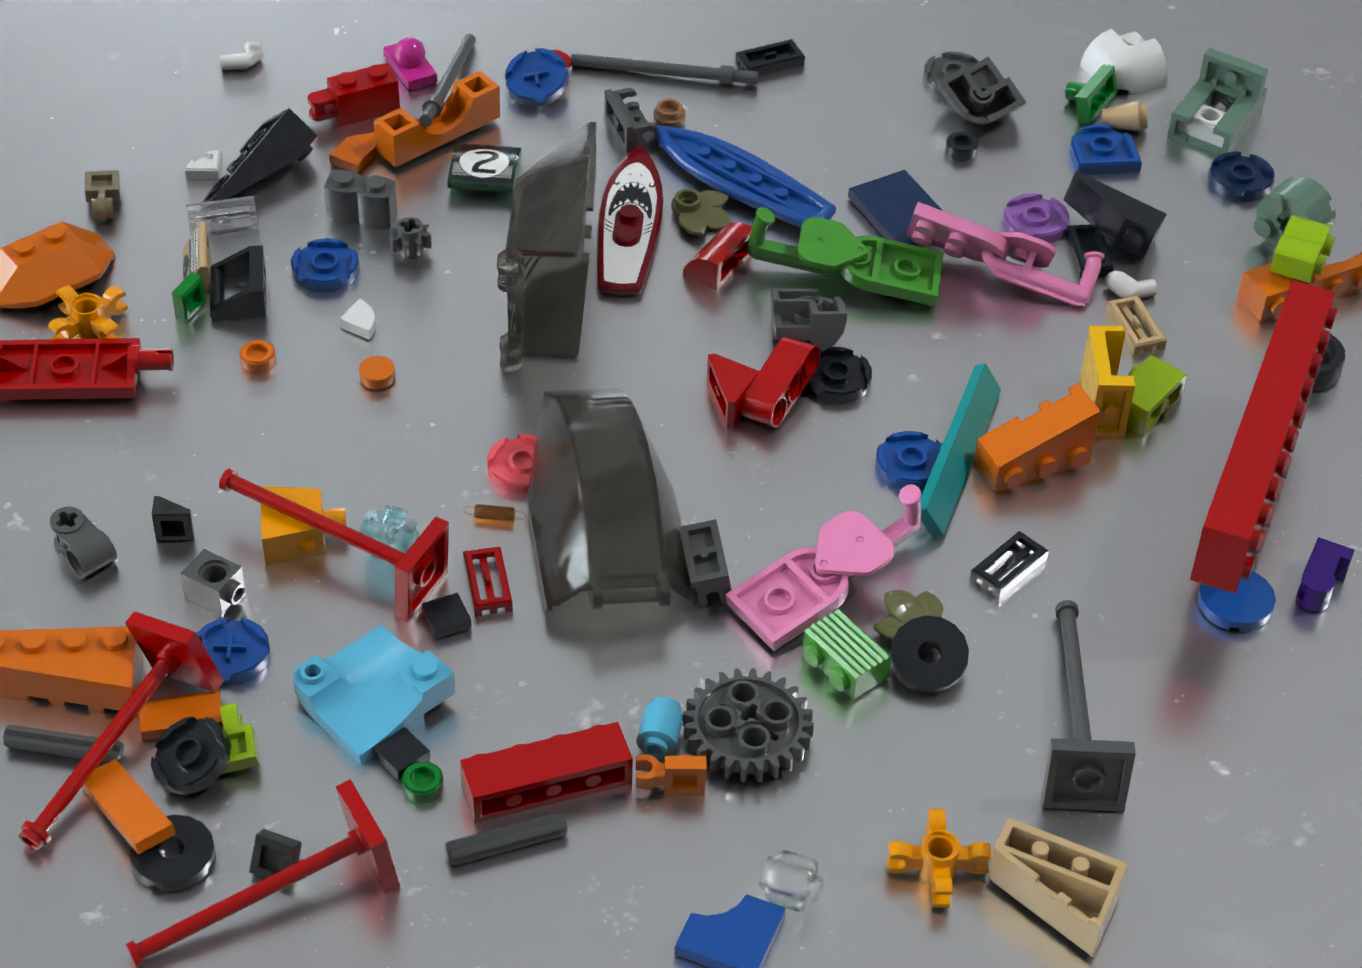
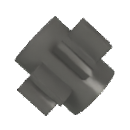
(410, 238)

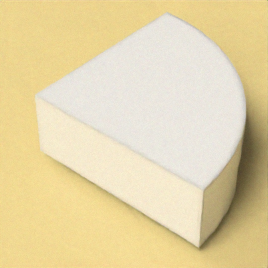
(206, 167)
(359, 319)

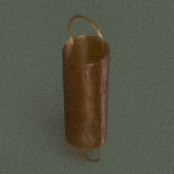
(494, 512)

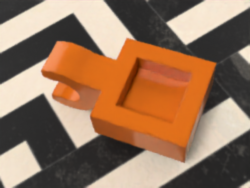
(677, 775)

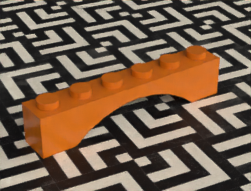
(1266, 291)

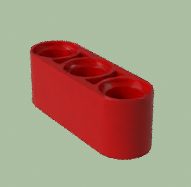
(780, 381)

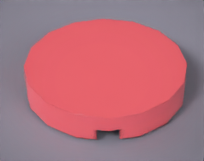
(505, 470)

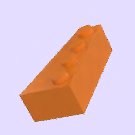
(71, 665)

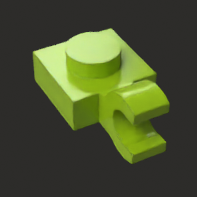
(242, 739)

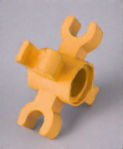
(88, 314)
(941, 870)

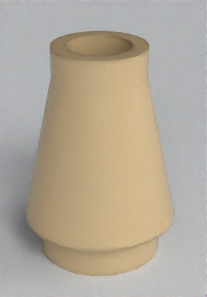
(1128, 116)

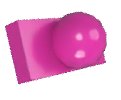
(410, 63)

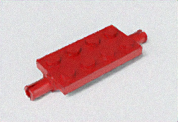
(76, 367)

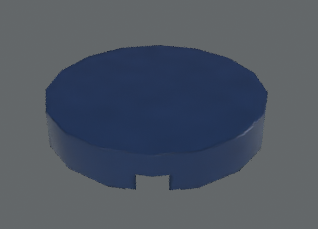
(1241, 176)

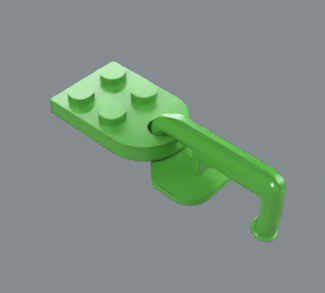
(864, 261)

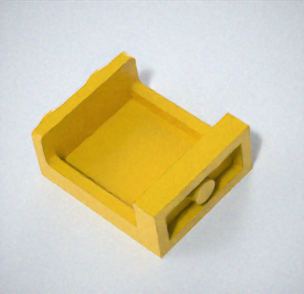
(1102, 384)

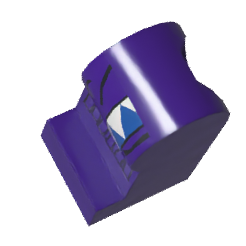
(1325, 566)

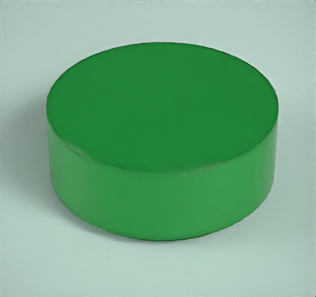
(422, 782)

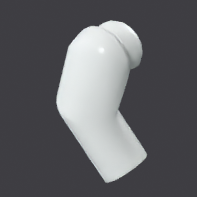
(245, 60)
(1126, 286)

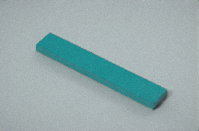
(958, 450)

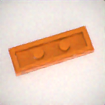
(128, 807)

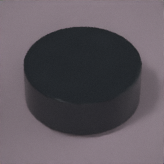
(961, 146)

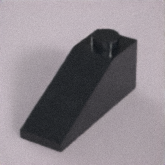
(1115, 214)

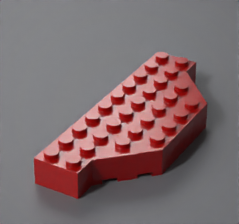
(1264, 440)

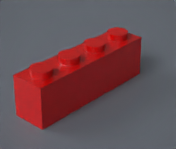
(546, 771)

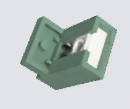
(1220, 104)

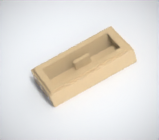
(1135, 336)

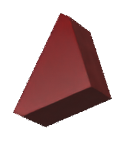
(728, 384)

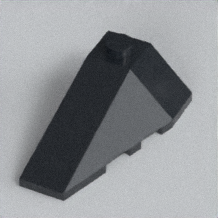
(265, 152)

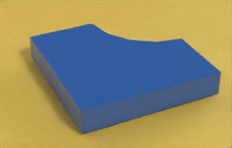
(732, 938)

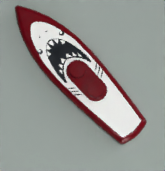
(629, 224)

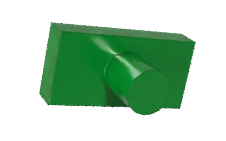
(1093, 95)

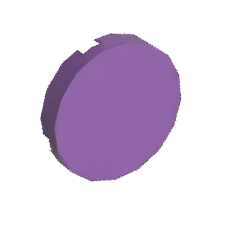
(1036, 217)

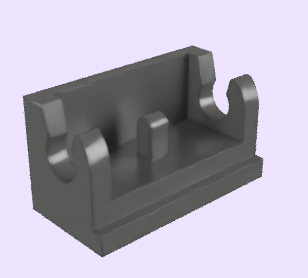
(628, 121)
(705, 560)

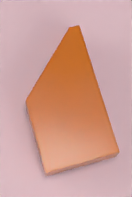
(354, 152)

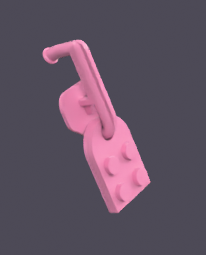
(982, 244)
(814, 580)

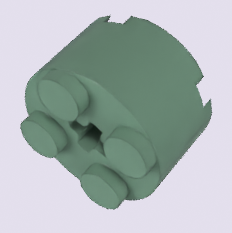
(1292, 197)

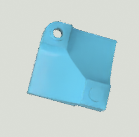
(371, 690)

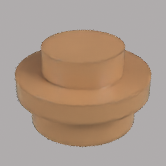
(669, 113)

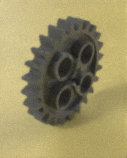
(748, 724)

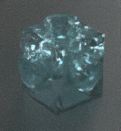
(390, 528)

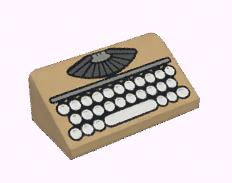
(197, 255)

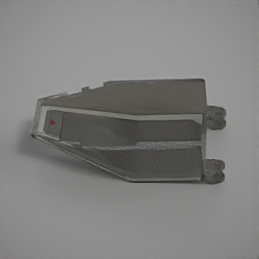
(545, 256)

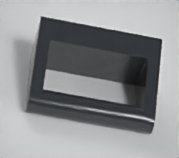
(247, 303)

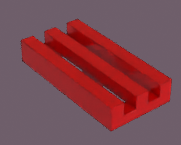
(491, 603)

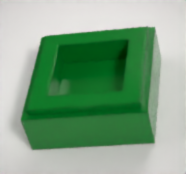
(188, 297)

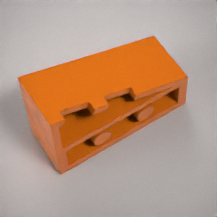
(1040, 445)

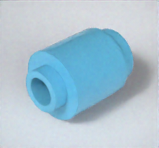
(660, 727)

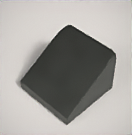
(171, 520)

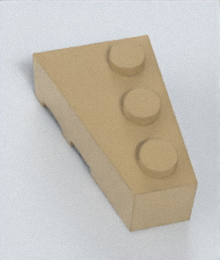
(1058, 881)

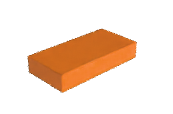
(161, 713)

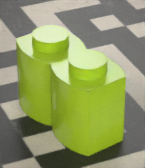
(1303, 249)

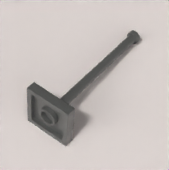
(1084, 770)

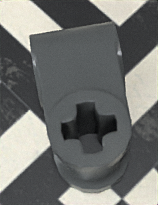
(81, 541)

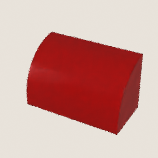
(720, 256)

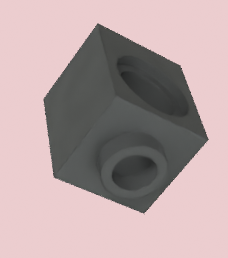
(213, 582)

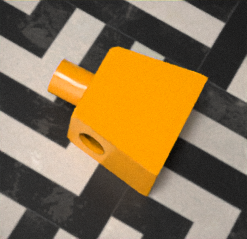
(288, 538)

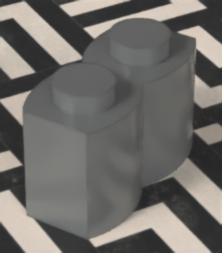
(360, 199)

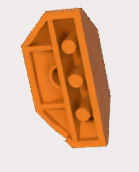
(48, 261)

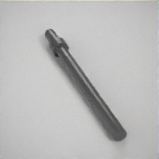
(724, 74)
(435, 103)

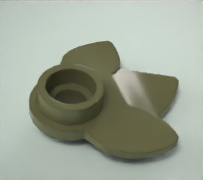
(700, 210)
(904, 607)

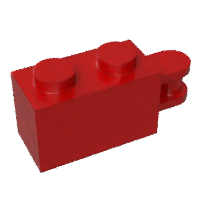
(356, 96)

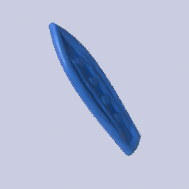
(742, 175)

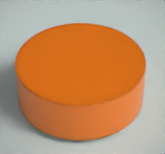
(257, 356)
(377, 372)

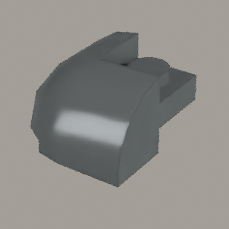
(981, 93)
(807, 316)

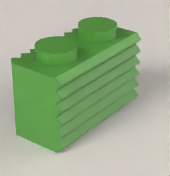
(845, 654)

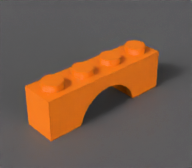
(469, 106)

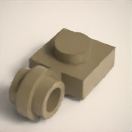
(101, 191)

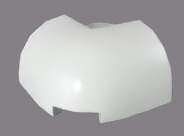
(1137, 62)

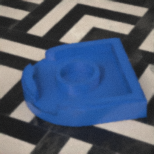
(1104, 151)

